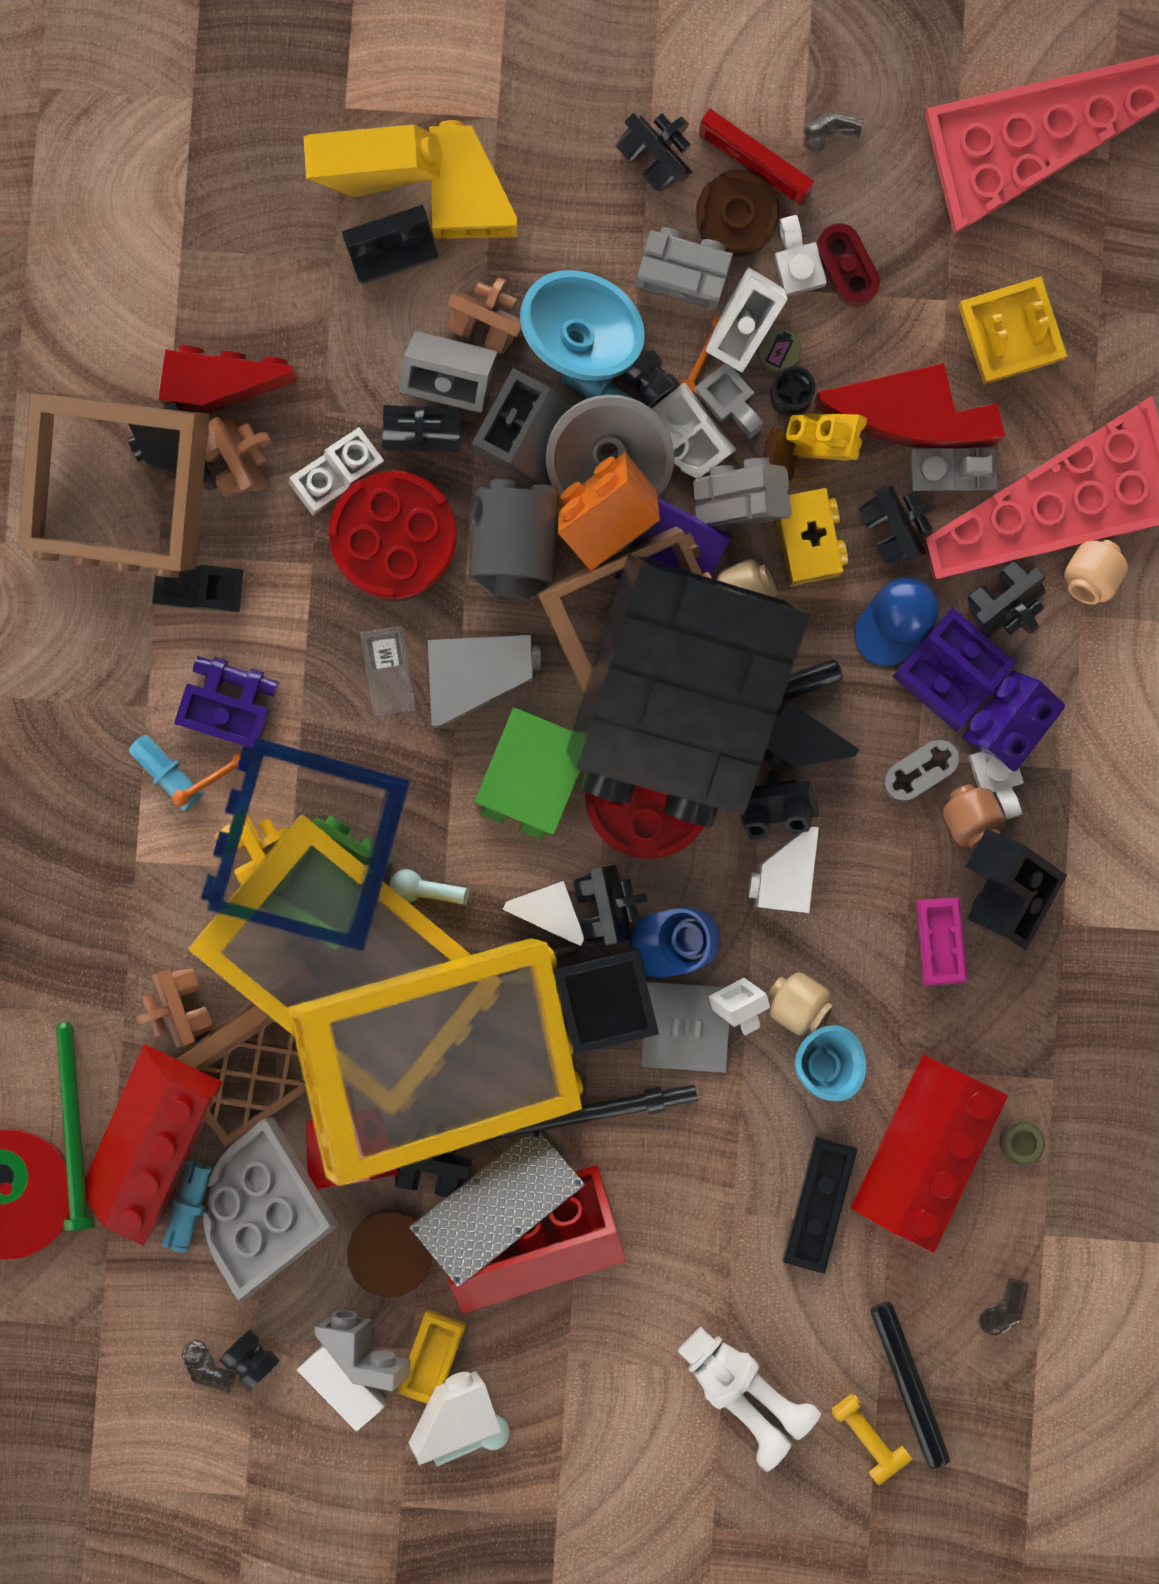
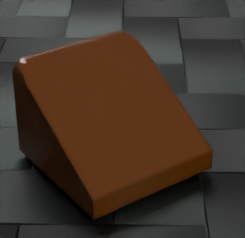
(780, 450)

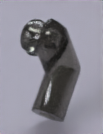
(829, 125)
(1007, 1312)
(203, 1369)

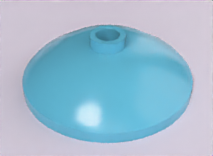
(582, 325)

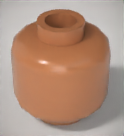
(970, 814)

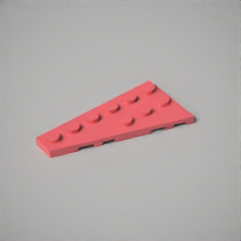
(1020, 136)
(1081, 495)

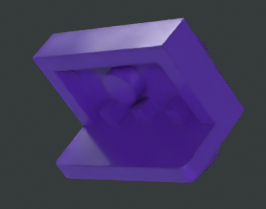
(1014, 720)

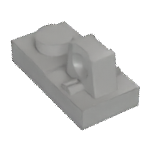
(953, 470)

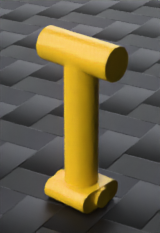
(888, 1462)

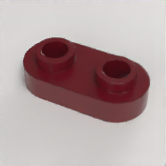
(849, 266)

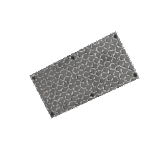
(496, 1206)

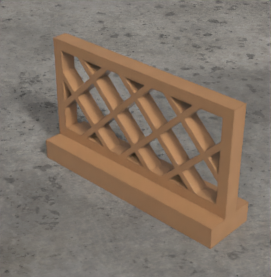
(218, 1043)

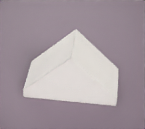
(550, 910)

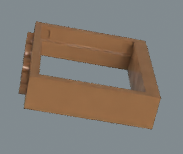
(187, 493)
(685, 552)

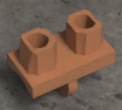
(469, 309)
(241, 453)
(181, 1024)

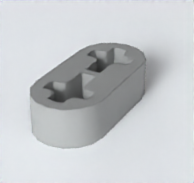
(926, 778)

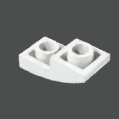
(335, 471)

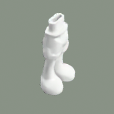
(727, 1376)

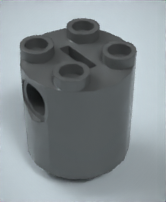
(514, 539)

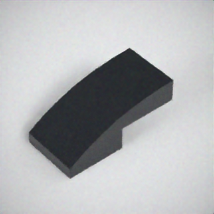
(201, 589)

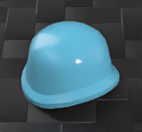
(831, 1063)

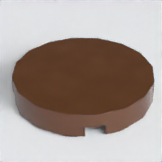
(738, 212)
(387, 1255)

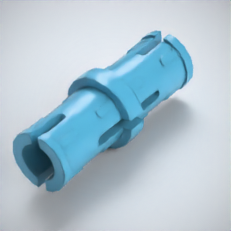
(187, 1206)

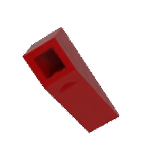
(215, 382)

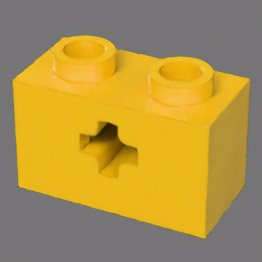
(801, 560)

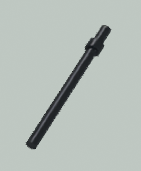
(653, 1100)

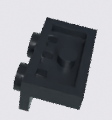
(390, 244)

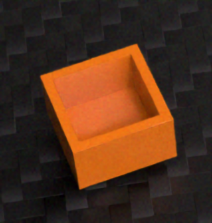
(607, 510)

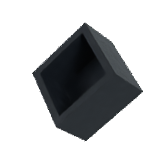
(606, 1001)

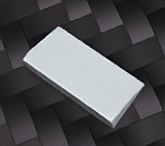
(352, 1401)

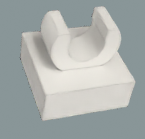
(740, 1004)

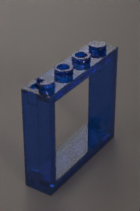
(377, 857)

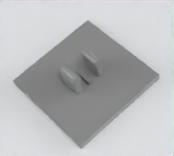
(688, 1029)

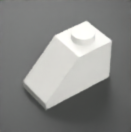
(746, 319)
(787, 875)
(454, 1418)

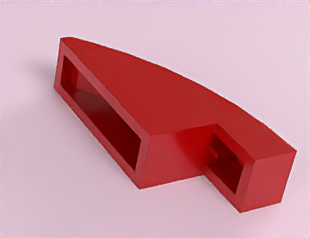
(914, 410)

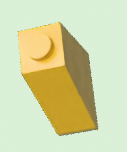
(372, 158)
(468, 194)

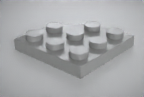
(262, 1210)

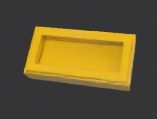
(432, 1355)

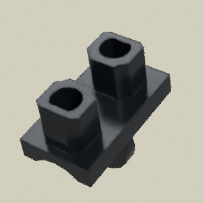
(643, 136)
(421, 428)
(905, 541)
(1015, 606)
(779, 802)
(614, 902)
(451, 1172)

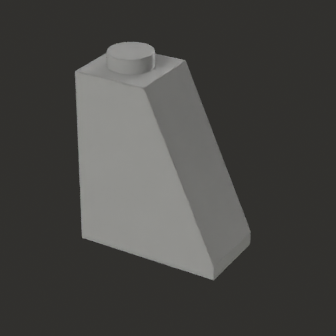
(476, 672)

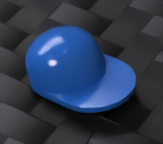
(896, 621)
(676, 941)

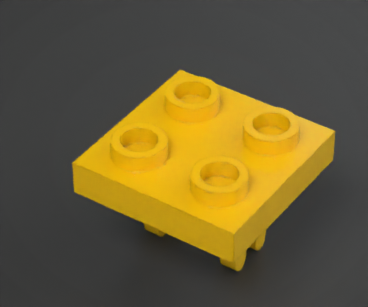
(1012, 330)

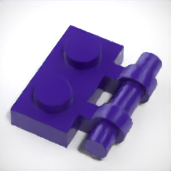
(223, 715)

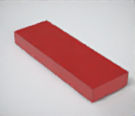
(755, 157)

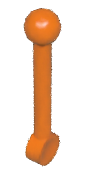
(700, 361)
(182, 797)

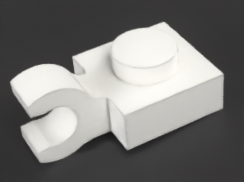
(799, 264)
(995, 776)

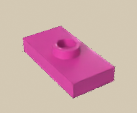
(941, 941)

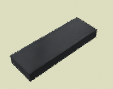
(819, 1205)

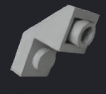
(349, 1344)

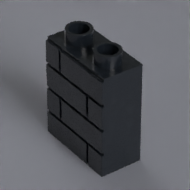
(684, 690)

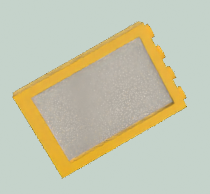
(317, 884)
(436, 1059)

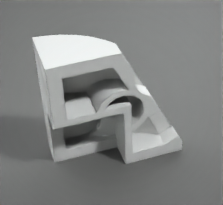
(694, 433)

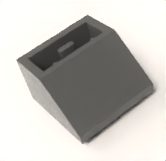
(520, 427)

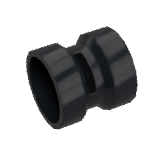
(649, 379)
(795, 384)
(249, 1360)

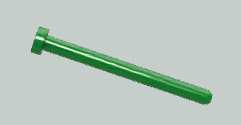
(72, 1130)

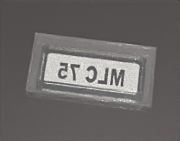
(388, 671)

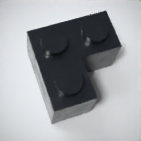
(1016, 888)

